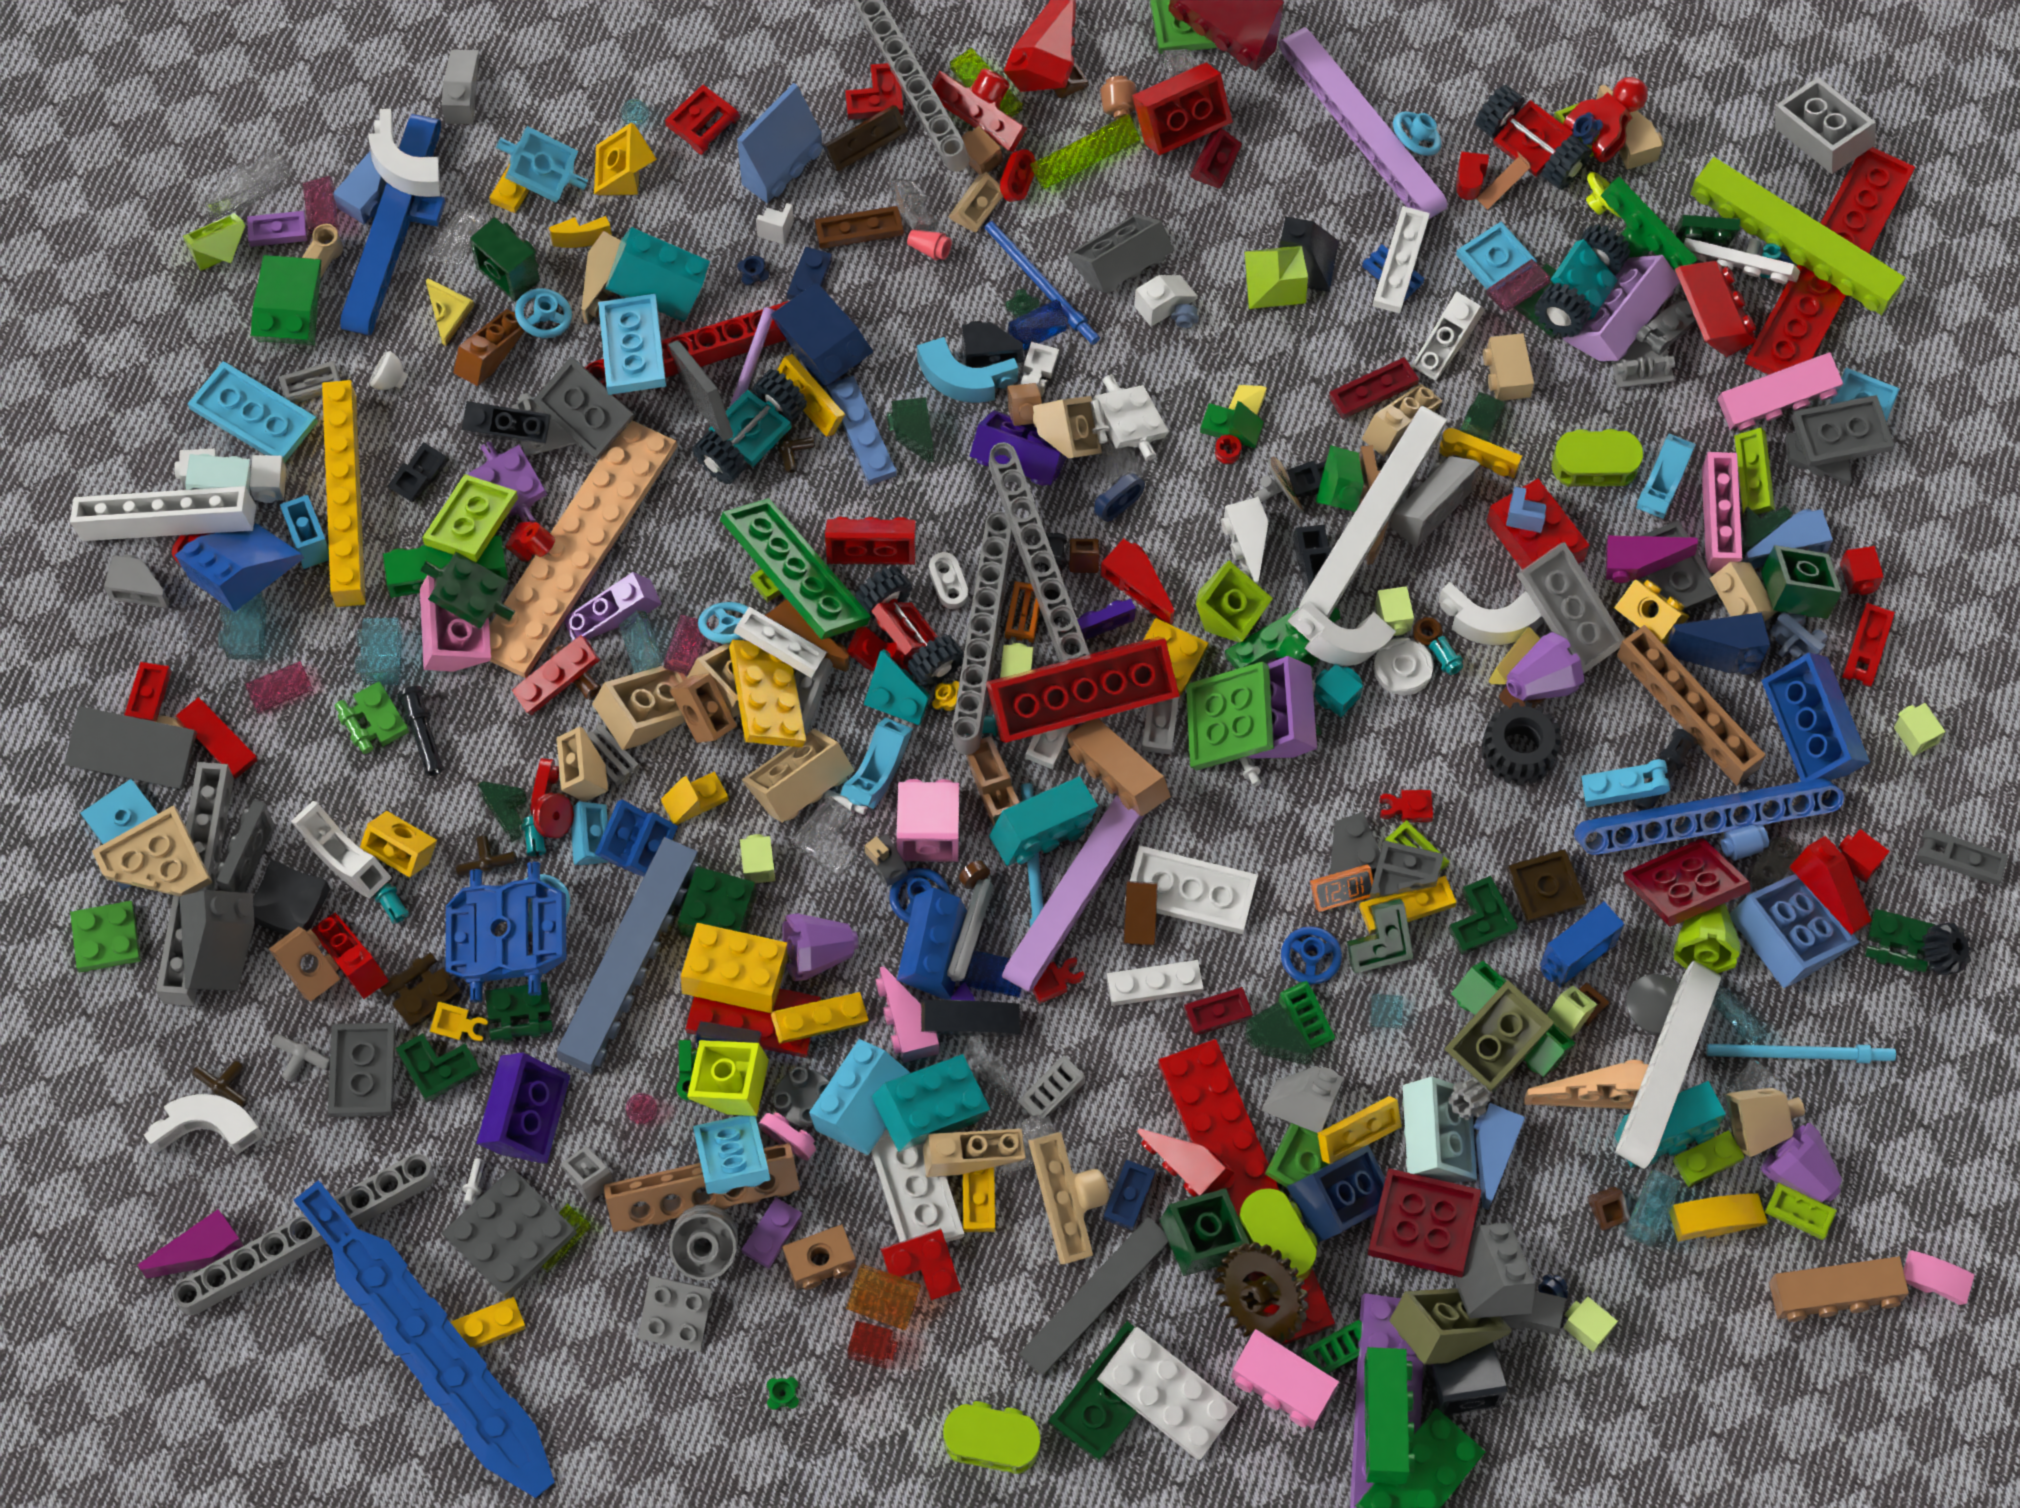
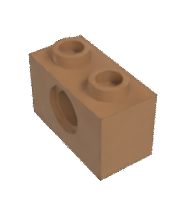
(703, 707)
(289, 954)
(830, 1243)

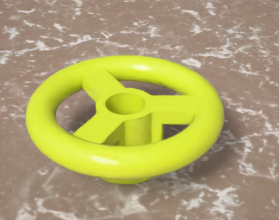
(1595, 201)

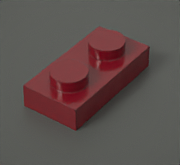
(1218, 1011)

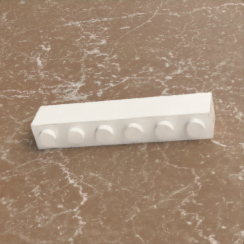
(163, 513)

